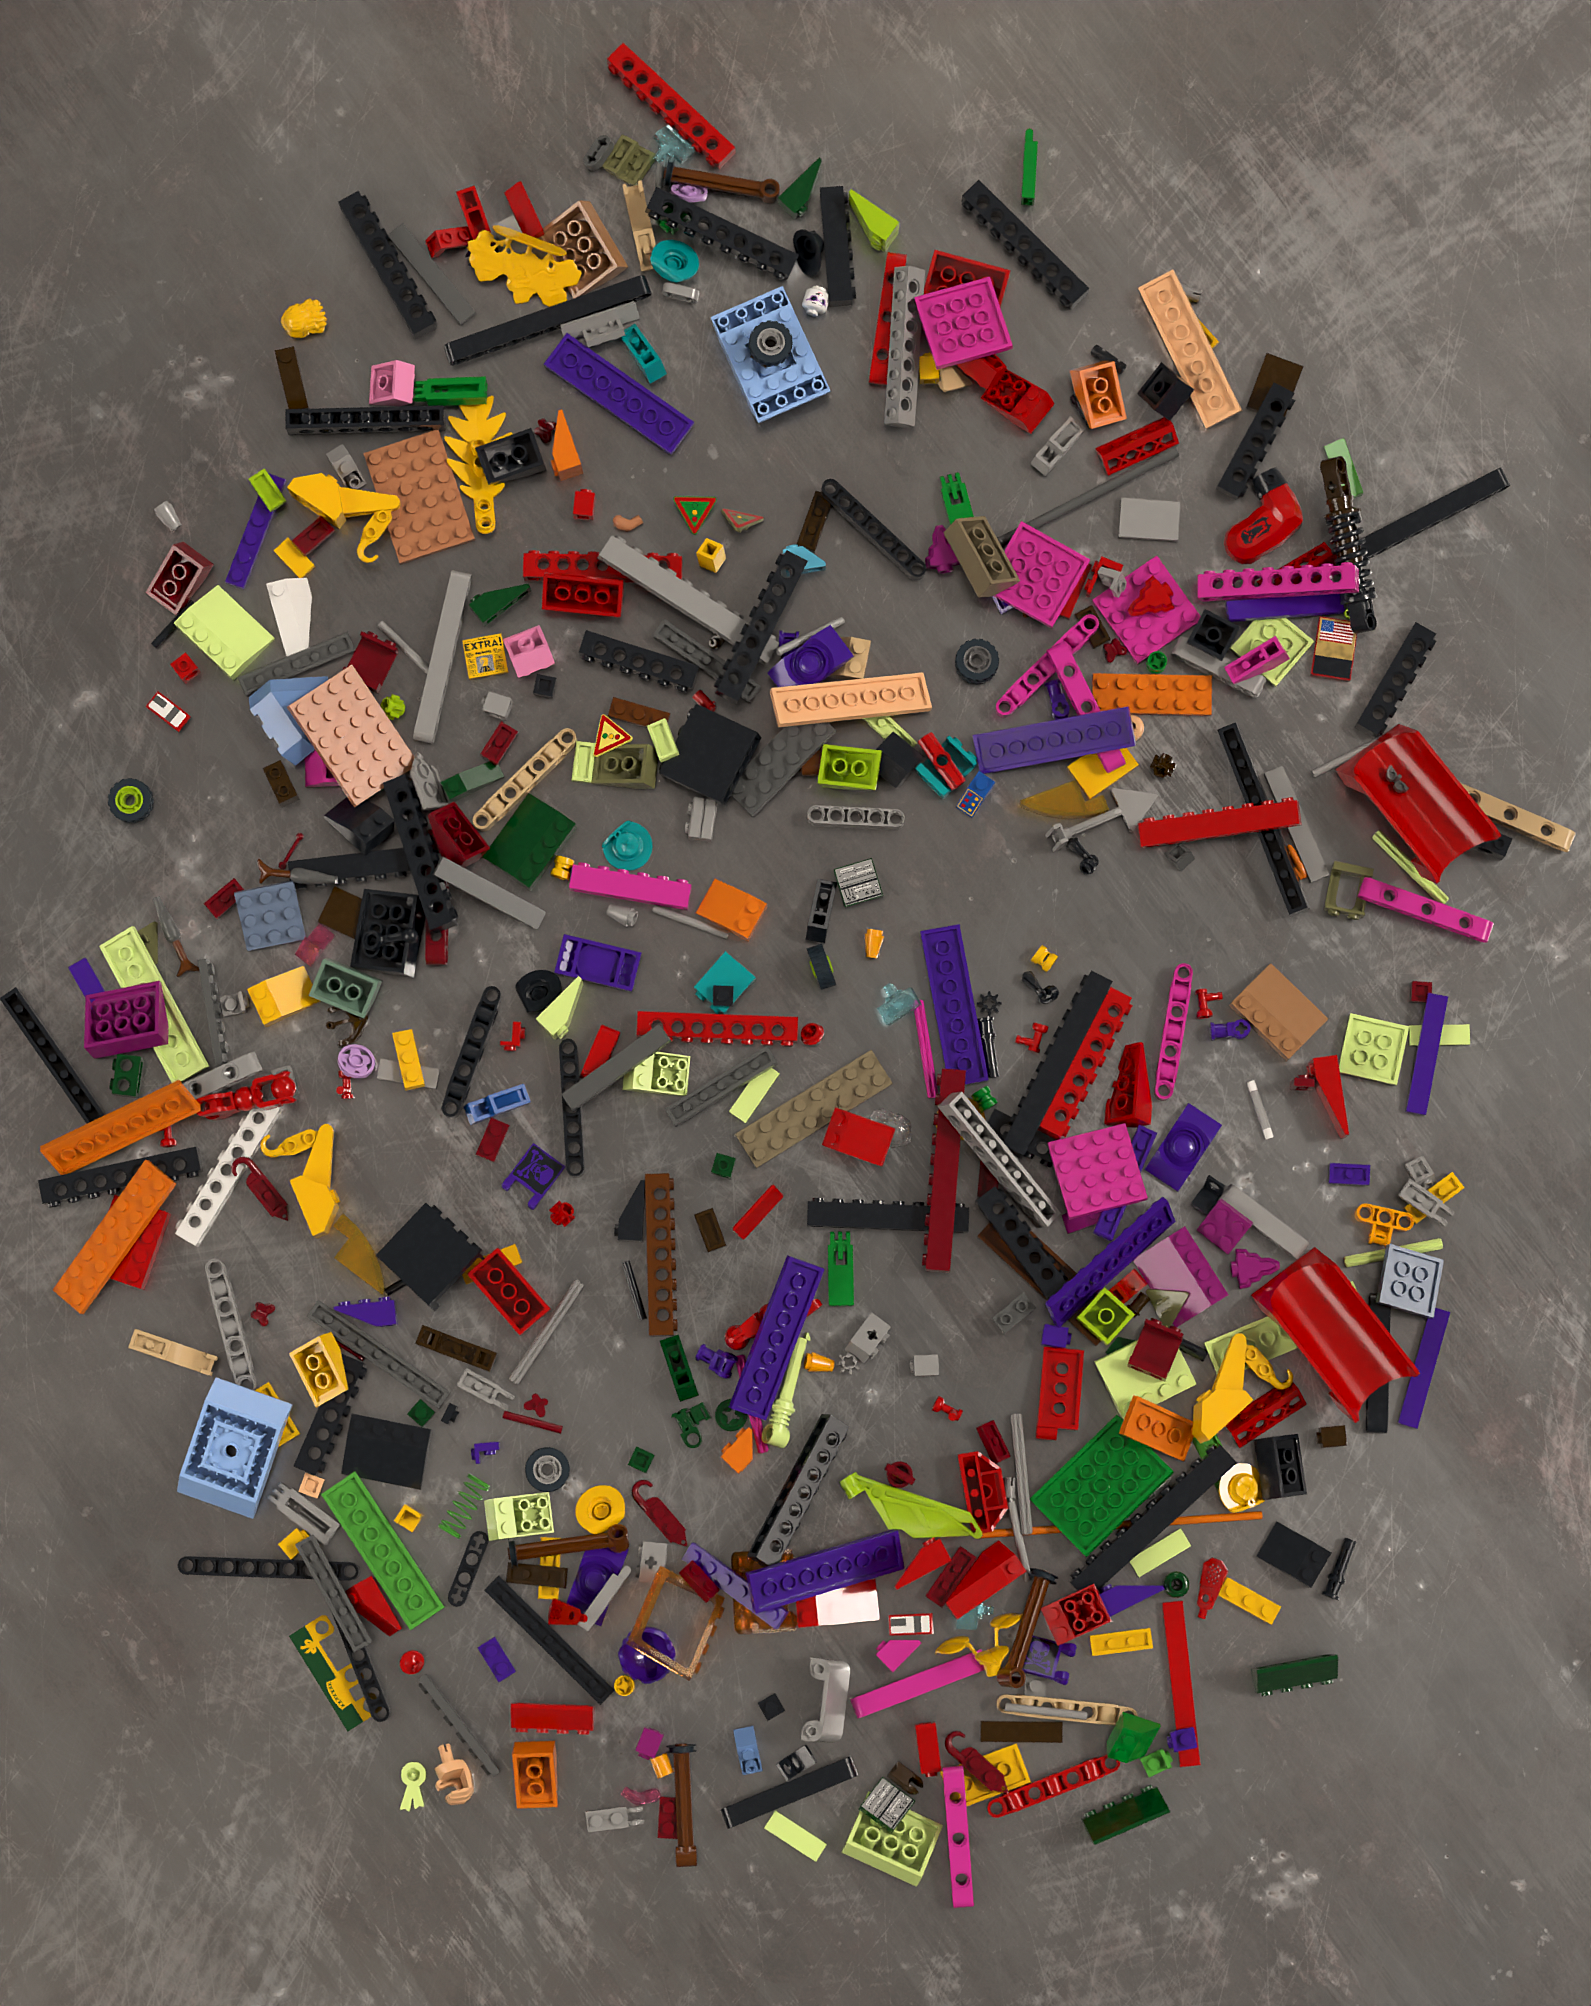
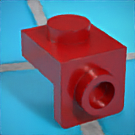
(517, 1034)

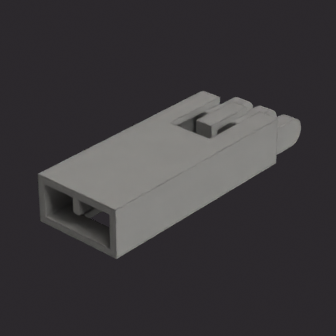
(310, 1518)
(604, 1597)

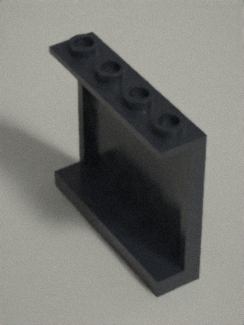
(710, 754)
(429, 1254)

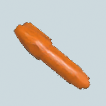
(1299, 867)

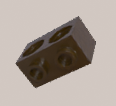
(281, 783)

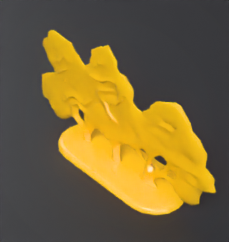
(524, 271)

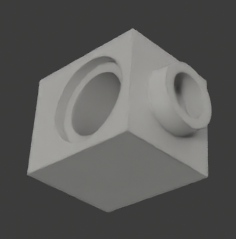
(496, 705)
(925, 1365)

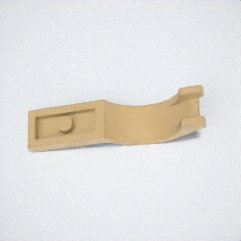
(640, 224)
(172, 1352)

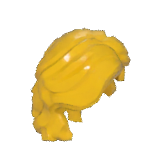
(304, 319)

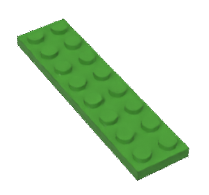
(382, 1550)

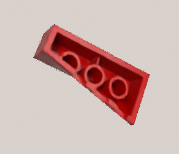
(984, 370)

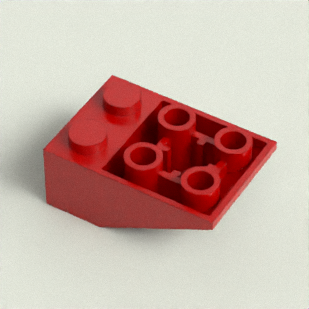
(1019, 401)
(1075, 1614)

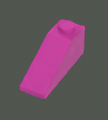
(1257, 661)

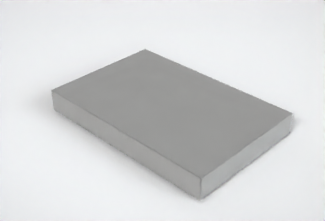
(1149, 519)

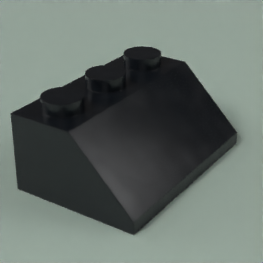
(1280, 1466)

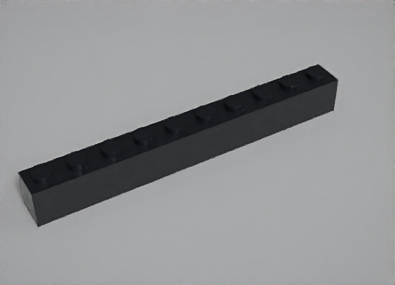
(1271, 839)
(1056, 1064)
(1154, 1519)

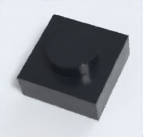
(544, 685)
(723, 996)
(450, 1414)
(771, 1706)

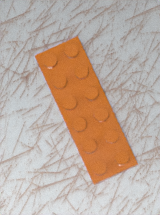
(1154, 693)

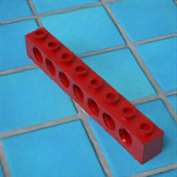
(625, 56)
(533, 558)
(1113, 1000)
(789, 1025)

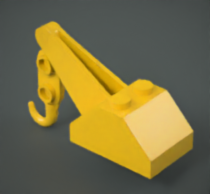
(336, 503)
(313, 1187)
(1227, 1397)

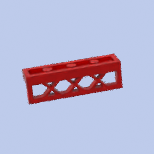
(1137, 439)
(1312, 558)
(1263, 1410)

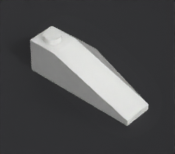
(292, 610)

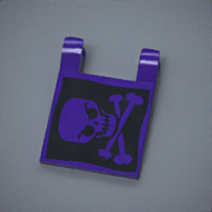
(536, 1172)
(1044, 1657)

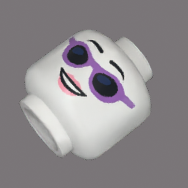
(815, 301)

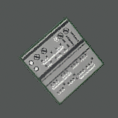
(858, 883)
(887, 1805)

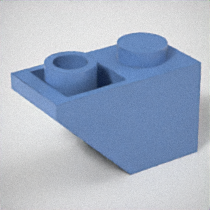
(747, 1750)

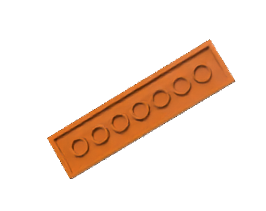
(120, 1128)
(114, 1236)

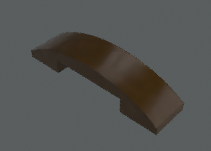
(456, 1348)

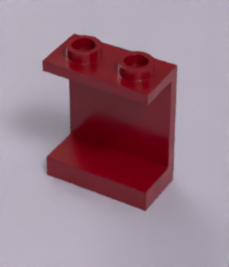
(373, 660)
(1156, 1349)

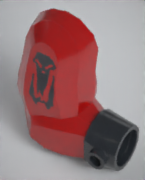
(1267, 525)

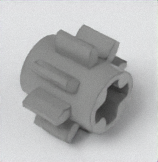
(849, 1367)

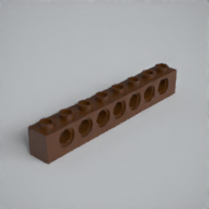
(652, 1183)

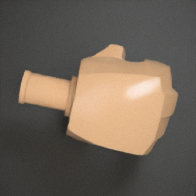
(454, 1774)

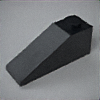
(821, 911)
(632, 1219)

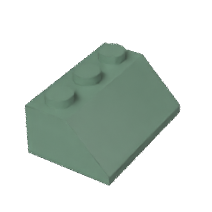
(345, 987)

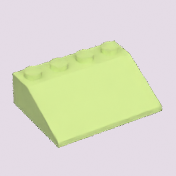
(224, 632)
(1125, 1382)
(896, 1853)

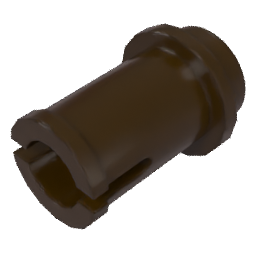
(1138, 1304)

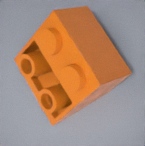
(739, 1453)

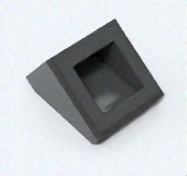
(1180, 856)

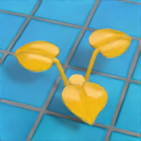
(990, 1658)

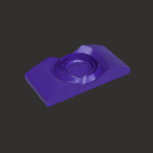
(812, 661)
(597, 963)
(1183, 1147)
(592, 1575)

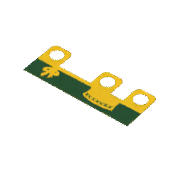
(330, 1681)

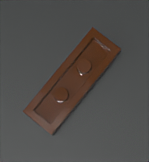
(635, 713)

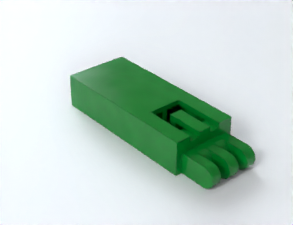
(1029, 169)
(460, 391)
(960, 510)
(840, 1276)

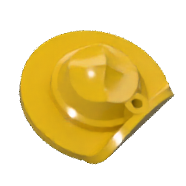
(1240, 1488)
(600, 1508)

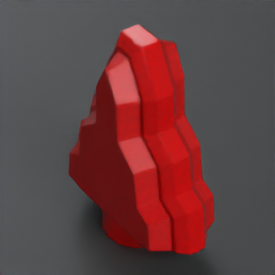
(1152, 598)

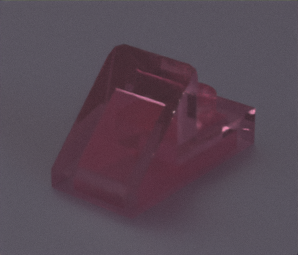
(314, 945)

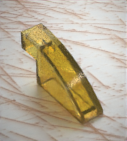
(1065, 803)
(359, 1255)

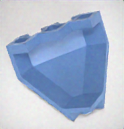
(271, 706)

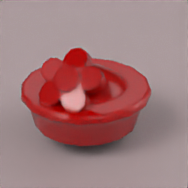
(812, 1033)
(411, 1662)

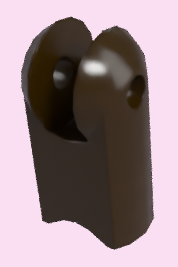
(903, 1777)

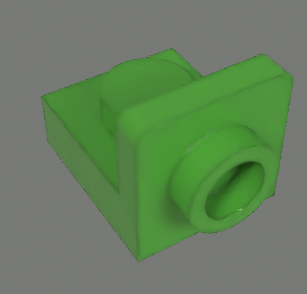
(1156, 1762)

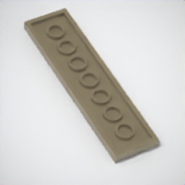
(813, 1109)

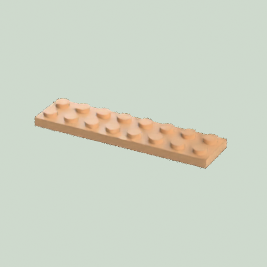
(1190, 348)
(850, 699)

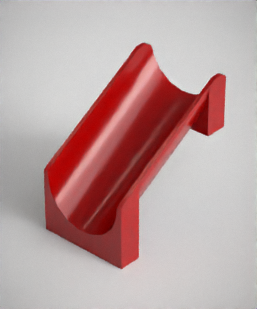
(1435, 813)
(1334, 1330)

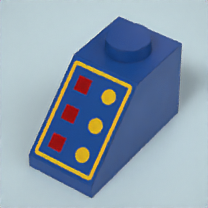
(975, 794)

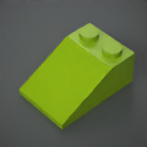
(877, 225)
(849, 768)

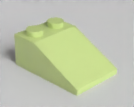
(559, 1013)

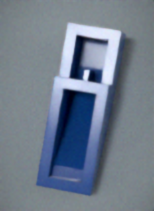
(496, 1104)

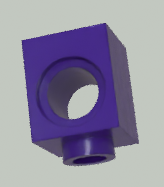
(1055, 1336)

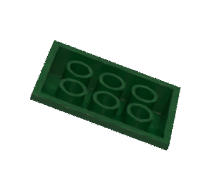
(530, 841)
(1295, 1673)
(1124, 1815)

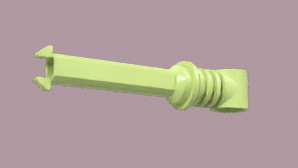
(776, 1432)

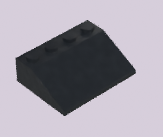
(388, 914)
(386, 1451)

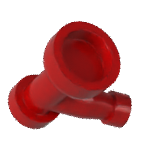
(1203, 997)
(1035, 1042)
(346, 1088)
(168, 1141)
(939, 1404)

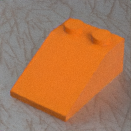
(1099, 393)
(566, 460)
(732, 909)
(535, 1774)

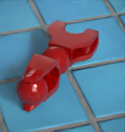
(247, 1098)
(738, 1336)

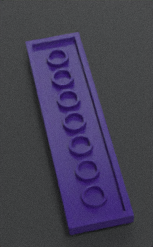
(619, 393)
(1054, 740)
(954, 1002)
(1110, 1262)
(776, 1337)
(825, 1571)

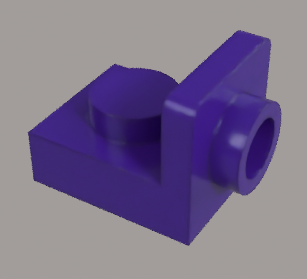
(488, 1448)
(1182, 1739)

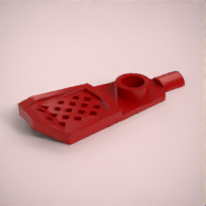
(1210, 1588)
(562, 1614)

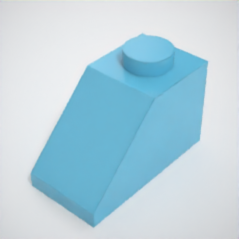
(814, 563)

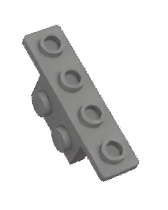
(602, 325)

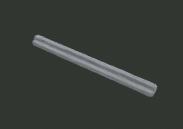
(546, 1332)
(1021, 1474)

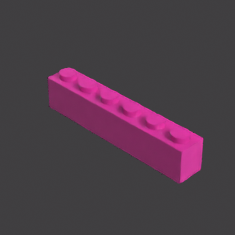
(630, 887)

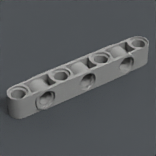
(220, 1077)
(230, 1324)

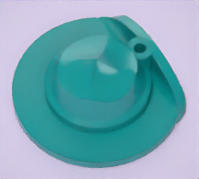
(674, 260)
(628, 846)

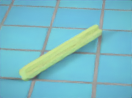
(1435, 892)
(1378, 1255)

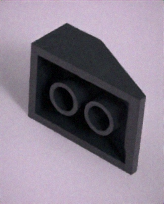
(511, 457)
(361, 825)
(1293, 1554)

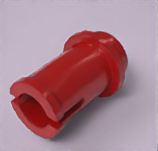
(703, 700)

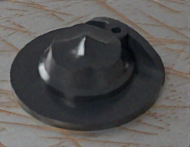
(538, 990)

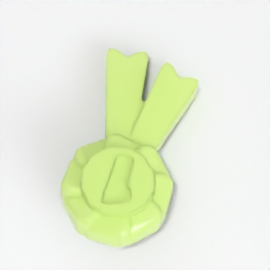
(413, 1776)

